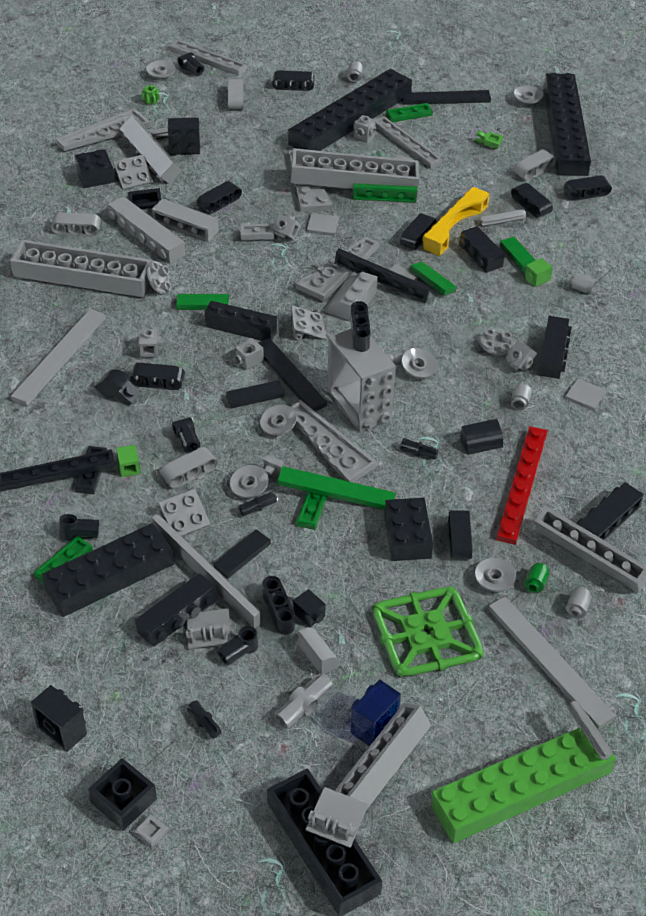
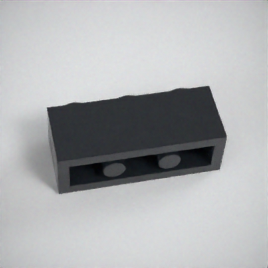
(482, 249)

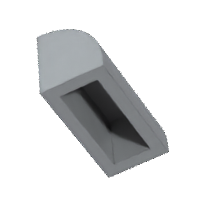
(317, 651)

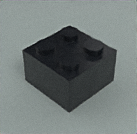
(184, 136)
(94, 168)
(59, 717)
(122, 794)

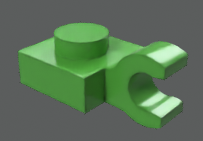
(491, 139)

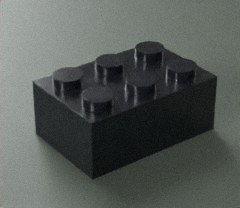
(408, 529)

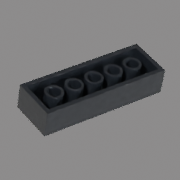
(107, 569)
(339, 870)

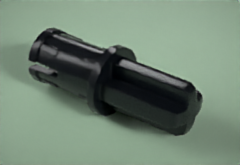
(418, 448)
(258, 503)
(204, 719)

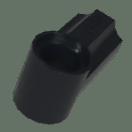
(189, 61)
(185, 431)
(71, 527)
(239, 645)

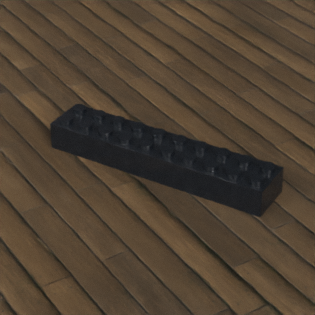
(339, 117)
(566, 125)

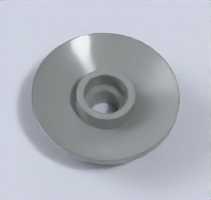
(160, 69)
(528, 94)
(419, 363)
(278, 419)
(248, 475)
(495, 568)

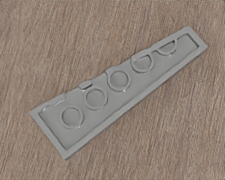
(100, 131)
(311, 197)
(331, 276)
(335, 447)

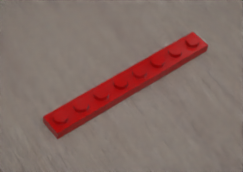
(522, 486)

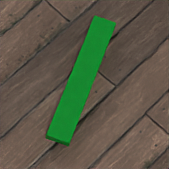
(334, 487)

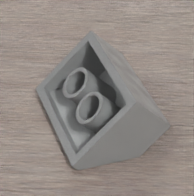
(356, 288)

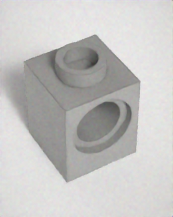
(249, 354)

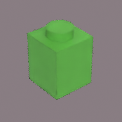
(538, 272)
(128, 460)

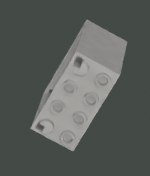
(363, 401)

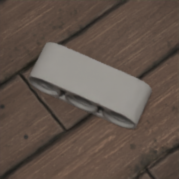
(235, 93)
(535, 165)
(76, 224)
(189, 467)

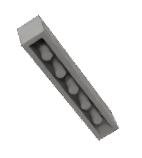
(152, 151)
(146, 229)
(591, 549)
(385, 754)

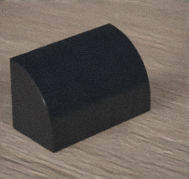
(145, 197)
(481, 436)

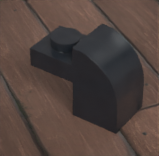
(117, 383)

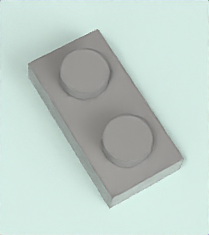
(257, 231)

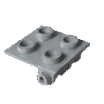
(132, 171)
(307, 323)
(184, 512)
(209, 629)
(336, 817)

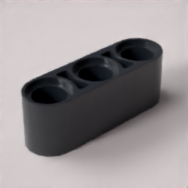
(299, 84)
(587, 187)
(219, 197)
(531, 200)
(415, 231)
(360, 326)
(157, 376)
(460, 534)
(278, 605)

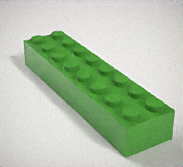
(518, 784)

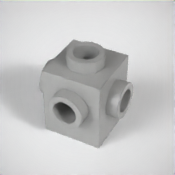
(364, 128)
(286, 226)
(149, 342)
(520, 356)

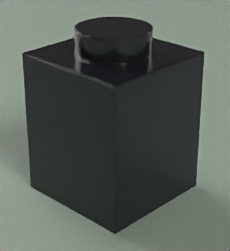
(309, 608)

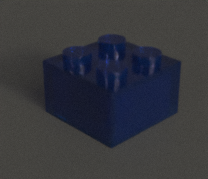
(374, 711)

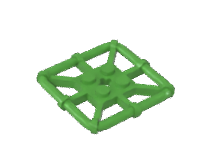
(420, 641)

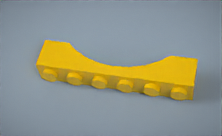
(471, 204)

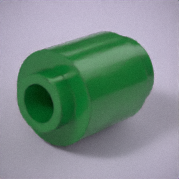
(537, 578)

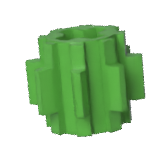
(150, 94)

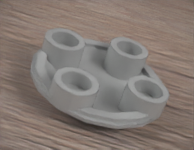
(158, 277)
(496, 341)

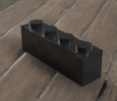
(240, 321)
(554, 347)
(612, 511)
(176, 609)

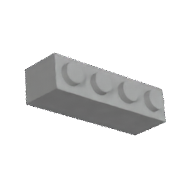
(185, 220)

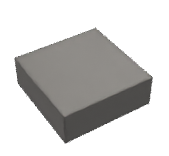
(151, 830)

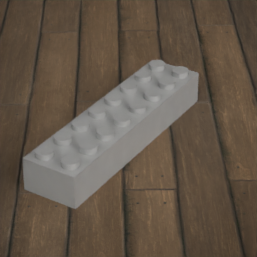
(345, 169)
(81, 268)

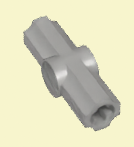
(303, 701)

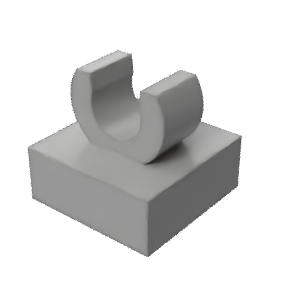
(272, 467)

